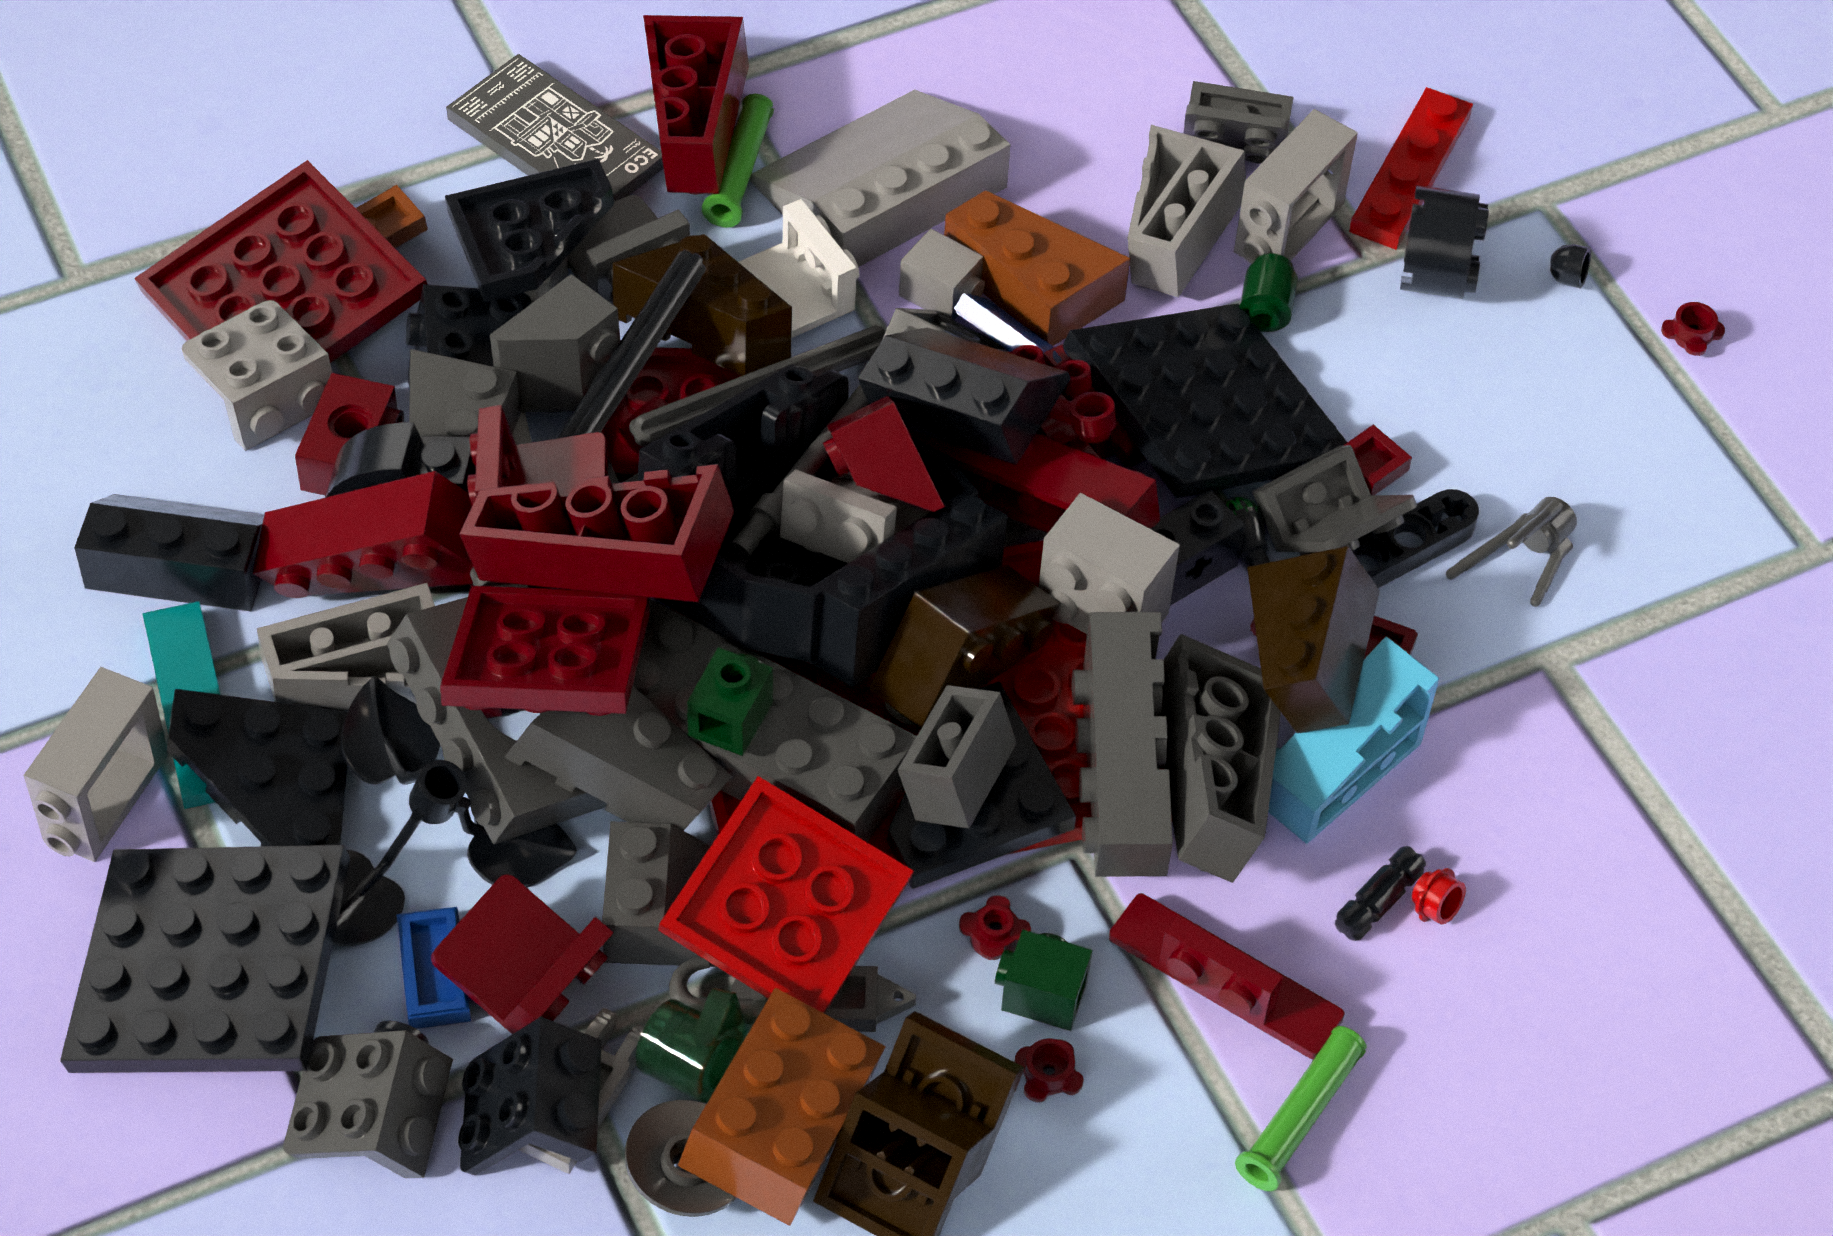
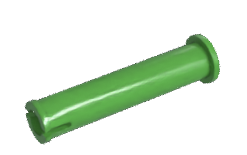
(725, 208)
(1301, 1109)

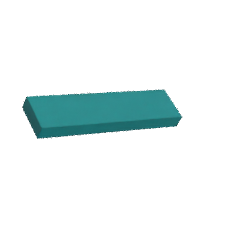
(182, 662)

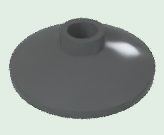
(650, 1156)

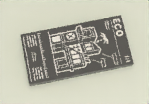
(548, 126)

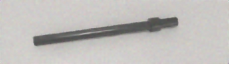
(766, 513)

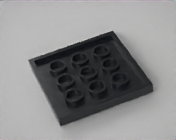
(1205, 398)
(207, 960)

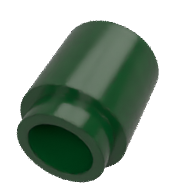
(1269, 292)

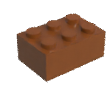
(780, 1106)

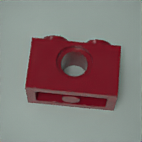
(342, 412)

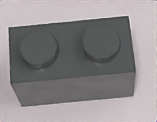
(957, 756)

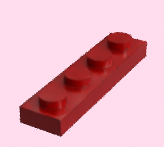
(1412, 161)

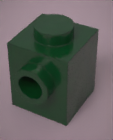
(730, 701)
(1044, 978)

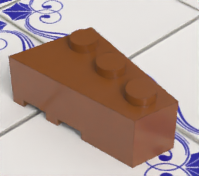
(1037, 267)

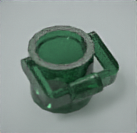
(692, 1046)

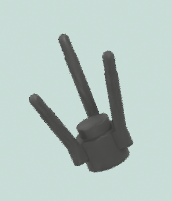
(1541, 531)

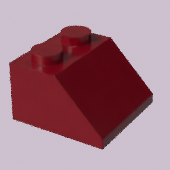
(881, 455)

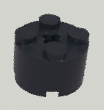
(1442, 242)

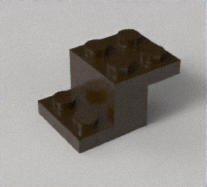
(918, 1132)

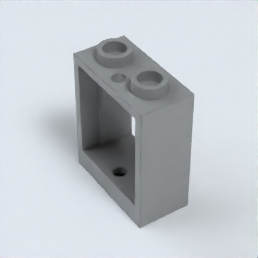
(1294, 191)
(96, 764)

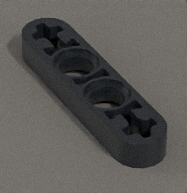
(1397, 559)

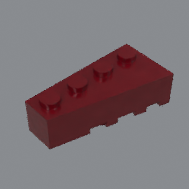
(697, 93)
(603, 536)
(368, 539)

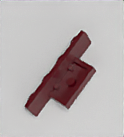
(1226, 975)

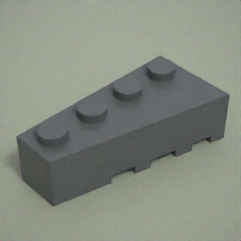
(1124, 746)
(1217, 755)

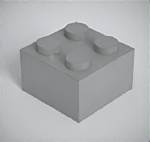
(1105, 564)

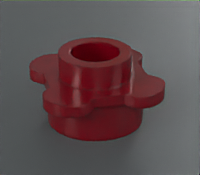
(1694, 327)
(991, 942)
(1053, 1054)

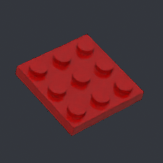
(785, 898)

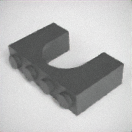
(502, 794)

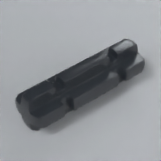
(1380, 893)

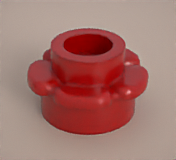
(1438, 896)

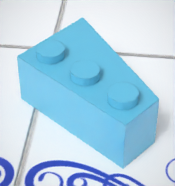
(1332, 767)

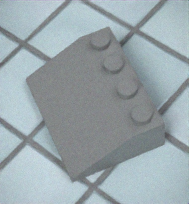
(891, 172)

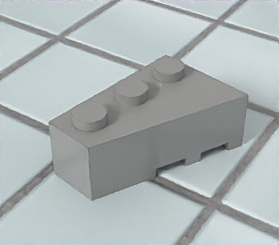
(1182, 207)

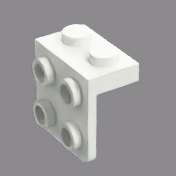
(807, 270)

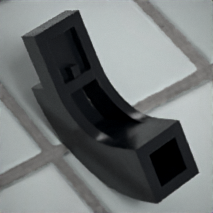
(397, 453)

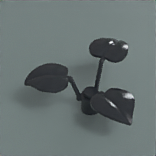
(390, 739)

